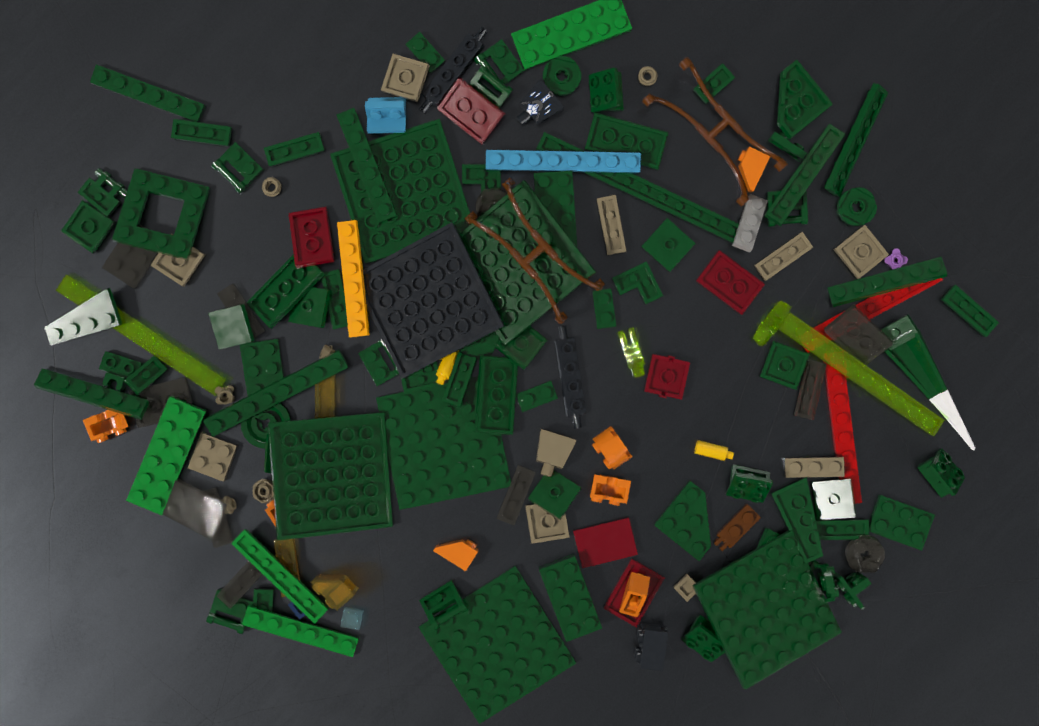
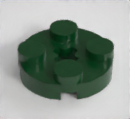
(571, 70)
(866, 201)
(826, 582)

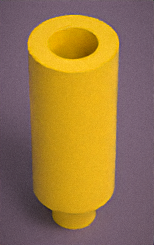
(445, 368)
(713, 450)

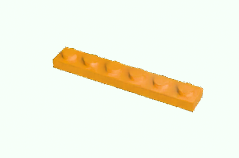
(353, 278)

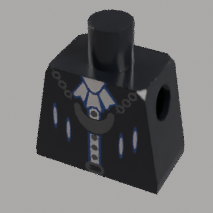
(539, 105)

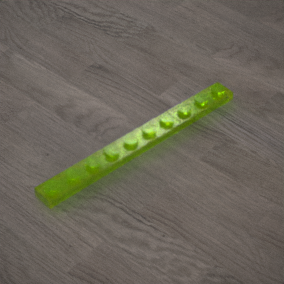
(149, 340)
(860, 374)

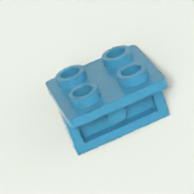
(386, 115)

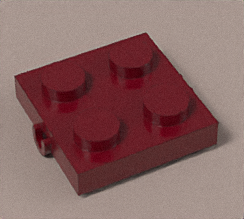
(667, 376)

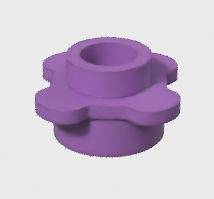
(890, 260)

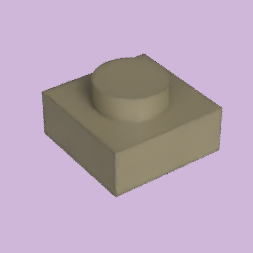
(685, 588)

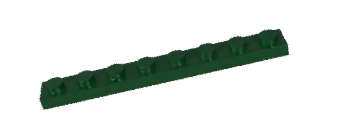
(275, 393)

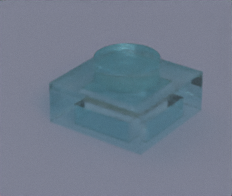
(351, 618)

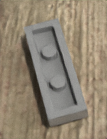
(749, 223)

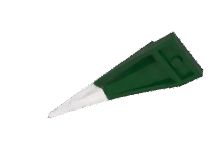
(915, 359)

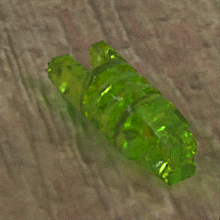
(771, 323)
(632, 352)

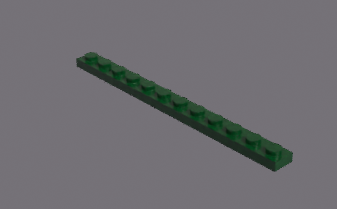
(653, 194)

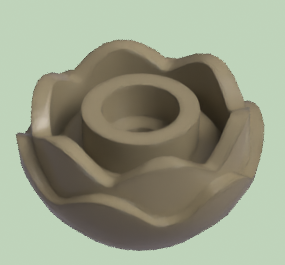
(258, 493)

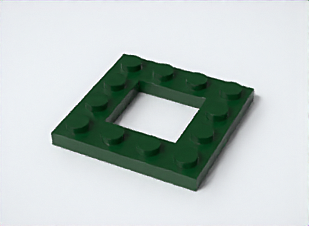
(145, 182)

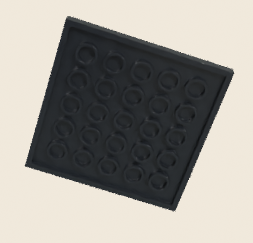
(429, 301)

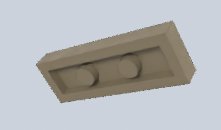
(611, 225)
(783, 256)
(814, 467)

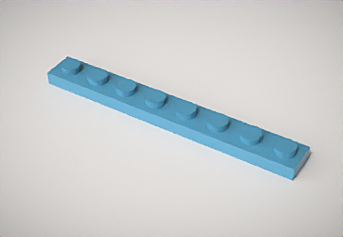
(563, 161)

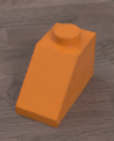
(752, 166)
(458, 552)
(634, 594)

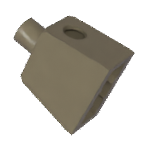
(553, 451)

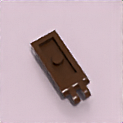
(737, 527)

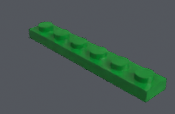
(280, 576)
(300, 631)

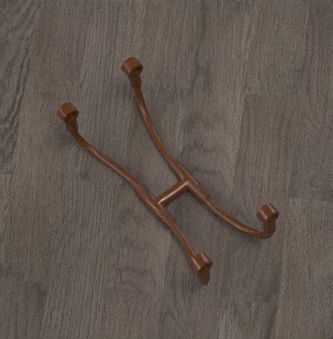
(710, 136)
(543, 246)

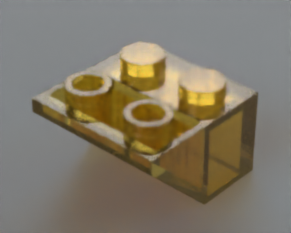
(335, 588)

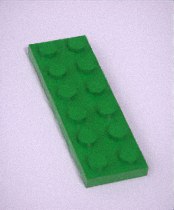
(570, 32)
(166, 455)

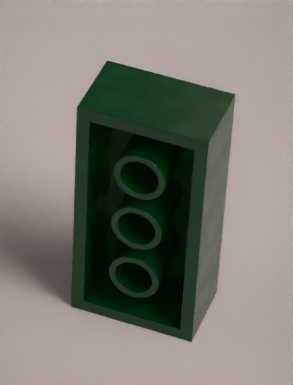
(557, 194)
(570, 597)

